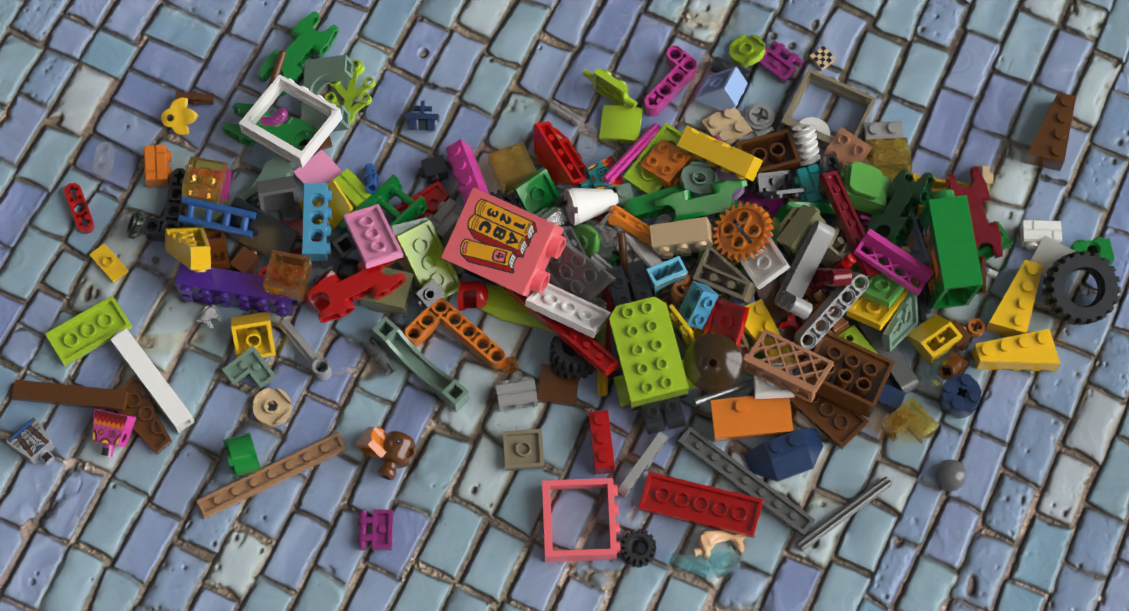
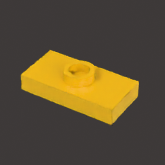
(109, 263)

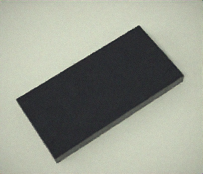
(267, 231)

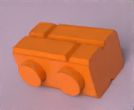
(156, 165)

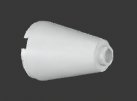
(588, 203)

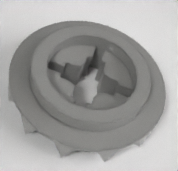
(754, 110)

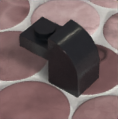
(339, 248)

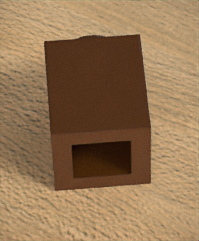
(245, 261)

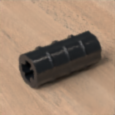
(722, 64)

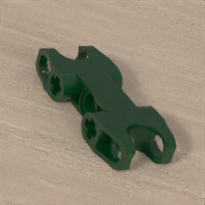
(903, 199)

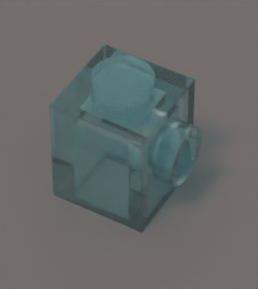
(725, 561)

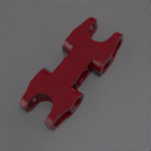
(976, 194)

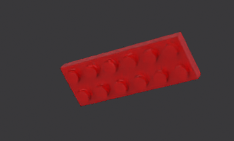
(701, 504)

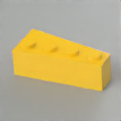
(719, 153)
(189, 247)
(1017, 304)
(1019, 352)

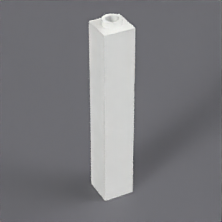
(152, 380)

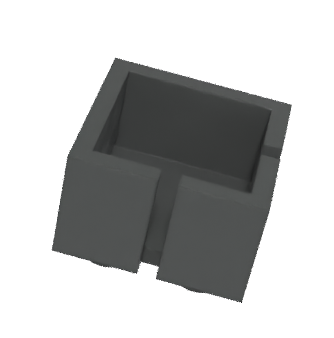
(278, 195)

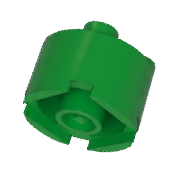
(241, 454)

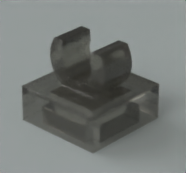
(207, 314)

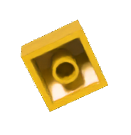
(253, 331)

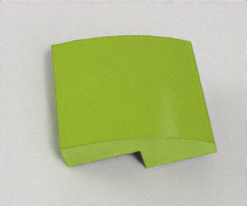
(620, 124)

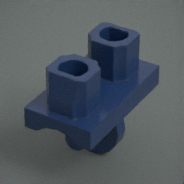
(414, 118)

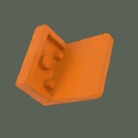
(667, 163)

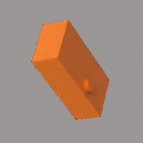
(750, 418)

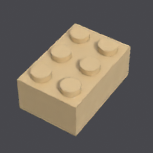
(681, 237)

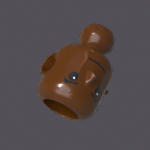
(399, 451)

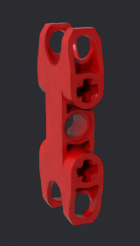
(353, 288)

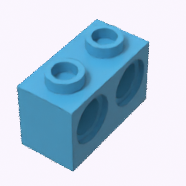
(698, 304)

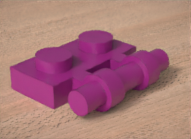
(776, 65)
(381, 530)

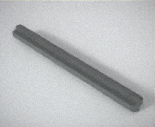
(843, 514)

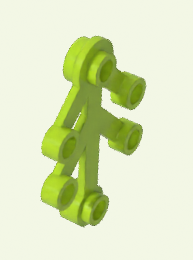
(352, 94)

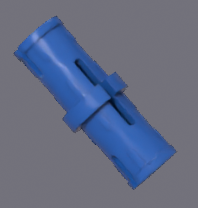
(370, 178)

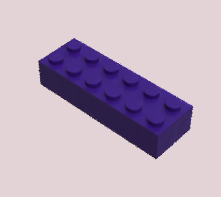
(230, 289)

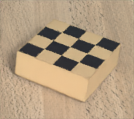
(822, 58)

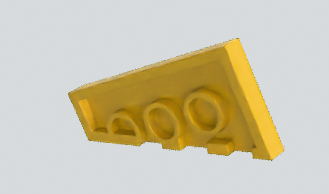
(757, 322)

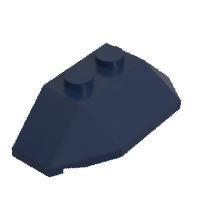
(785, 455)

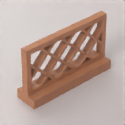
(764, 370)

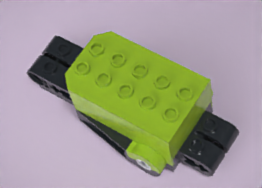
(648, 351)

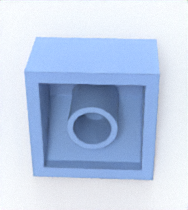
(722, 89)

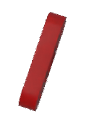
(78, 215)

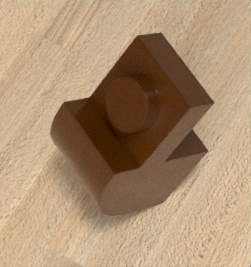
(218, 249)

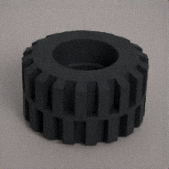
(568, 365)

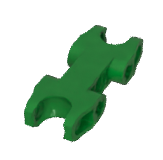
(305, 44)
(292, 132)
(701, 205)

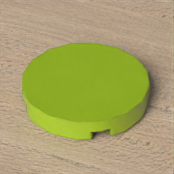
(746, 50)

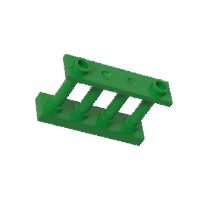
(389, 189)

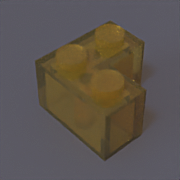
(910, 418)

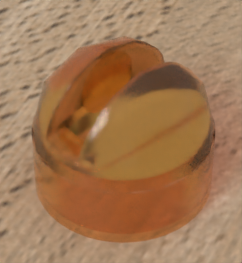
(506, 366)

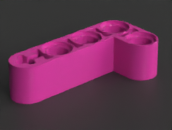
(667, 84)

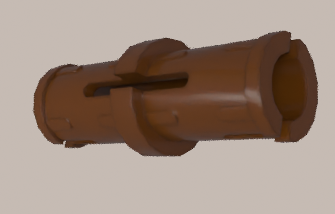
(196, 98)

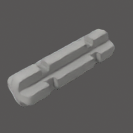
(565, 113)

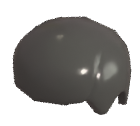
(951, 475)

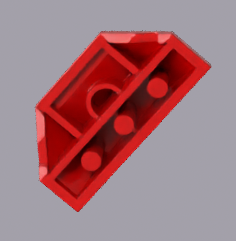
(558, 155)

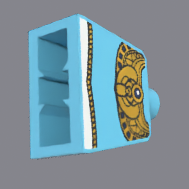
(663, 276)

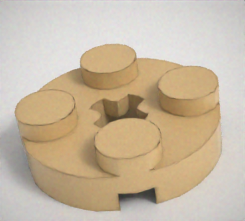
(272, 396)

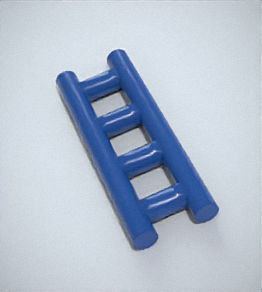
(227, 210)

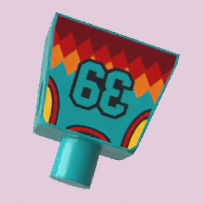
(596, 173)

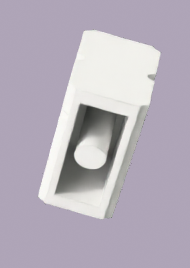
(1034, 230)

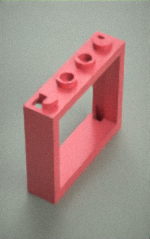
(580, 555)

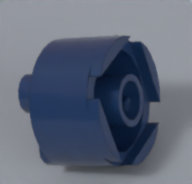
(965, 387)

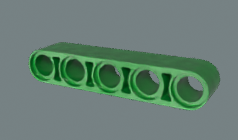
(644, 206)

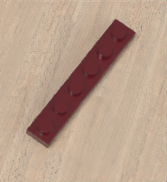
(847, 218)

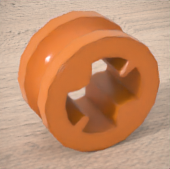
(972, 323)

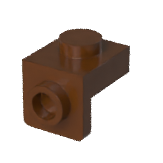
(964, 342)

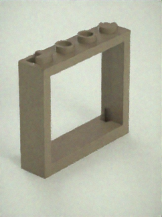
(834, 86)

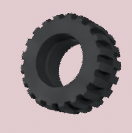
(1106, 288)

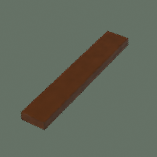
(70, 395)

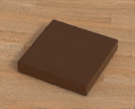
(556, 389)

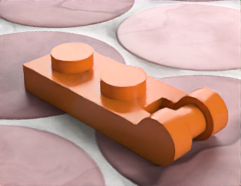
(630, 224)

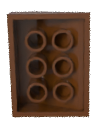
(855, 376)

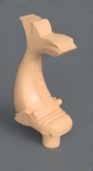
(710, 538)

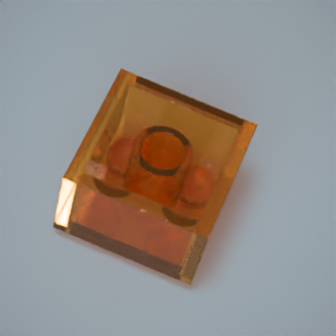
(287, 275)

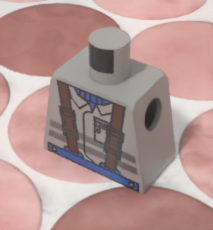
(32, 443)

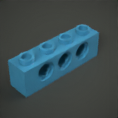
(312, 194)

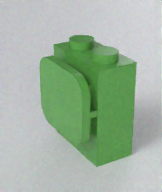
(865, 187)

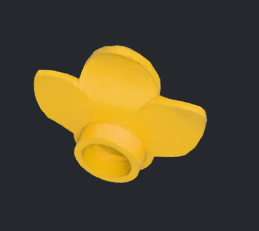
(182, 116)

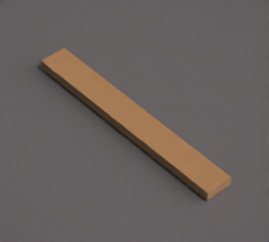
(271, 475)

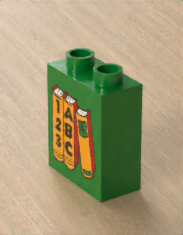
(951, 249)

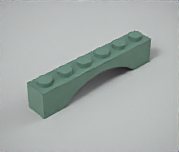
(274, 168)
(402, 349)

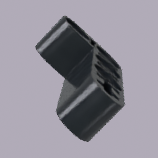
(172, 205)

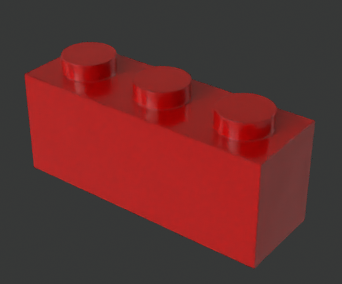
(601, 442)

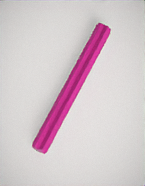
(631, 154)

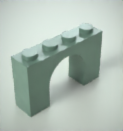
(317, 75)

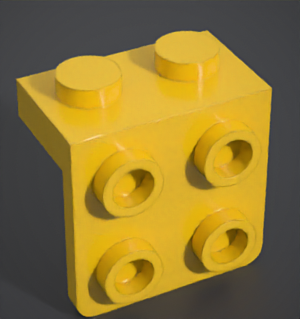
(339, 206)
(688, 333)

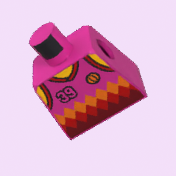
(111, 430)

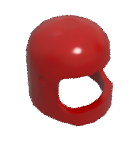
(472, 295)

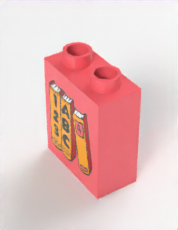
(504, 243)

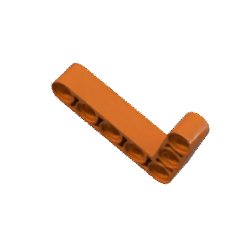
(458, 330)

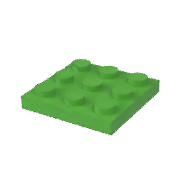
(881, 287)

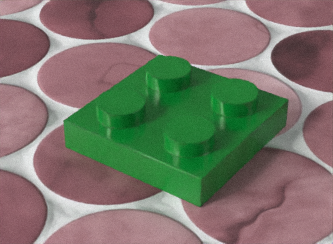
(537, 192)

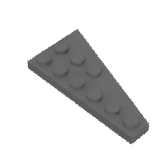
(578, 274)

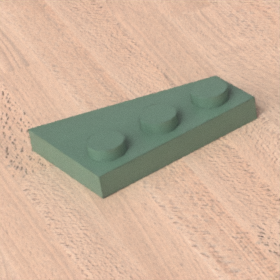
(902, 323)

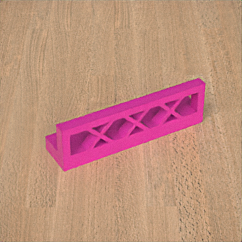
(895, 259)

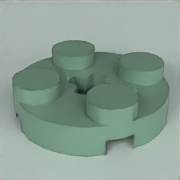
(695, 170)

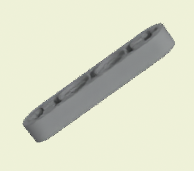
(643, 464)

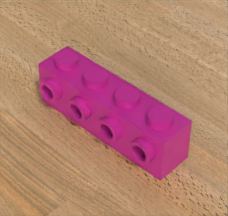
(465, 168)

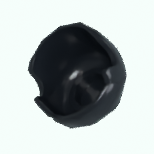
(347, 268)

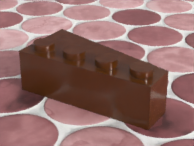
(1052, 138)

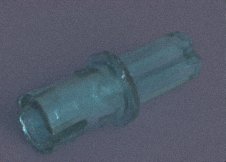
(689, 565)

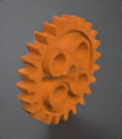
(728, 243)

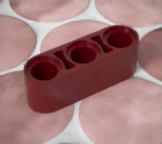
(832, 277)

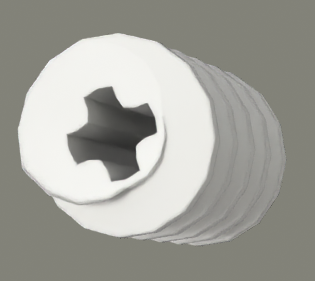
(807, 142)

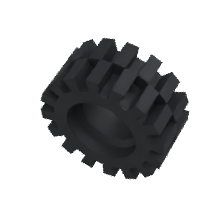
(642, 537)

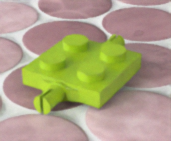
(609, 87)

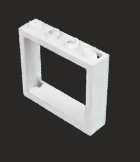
(274, 143)

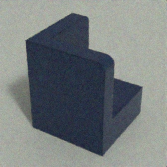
(891, 397)

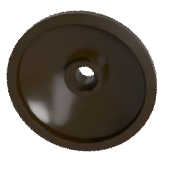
(726, 355)

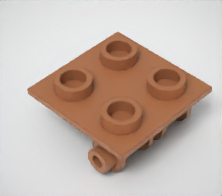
(847, 148)

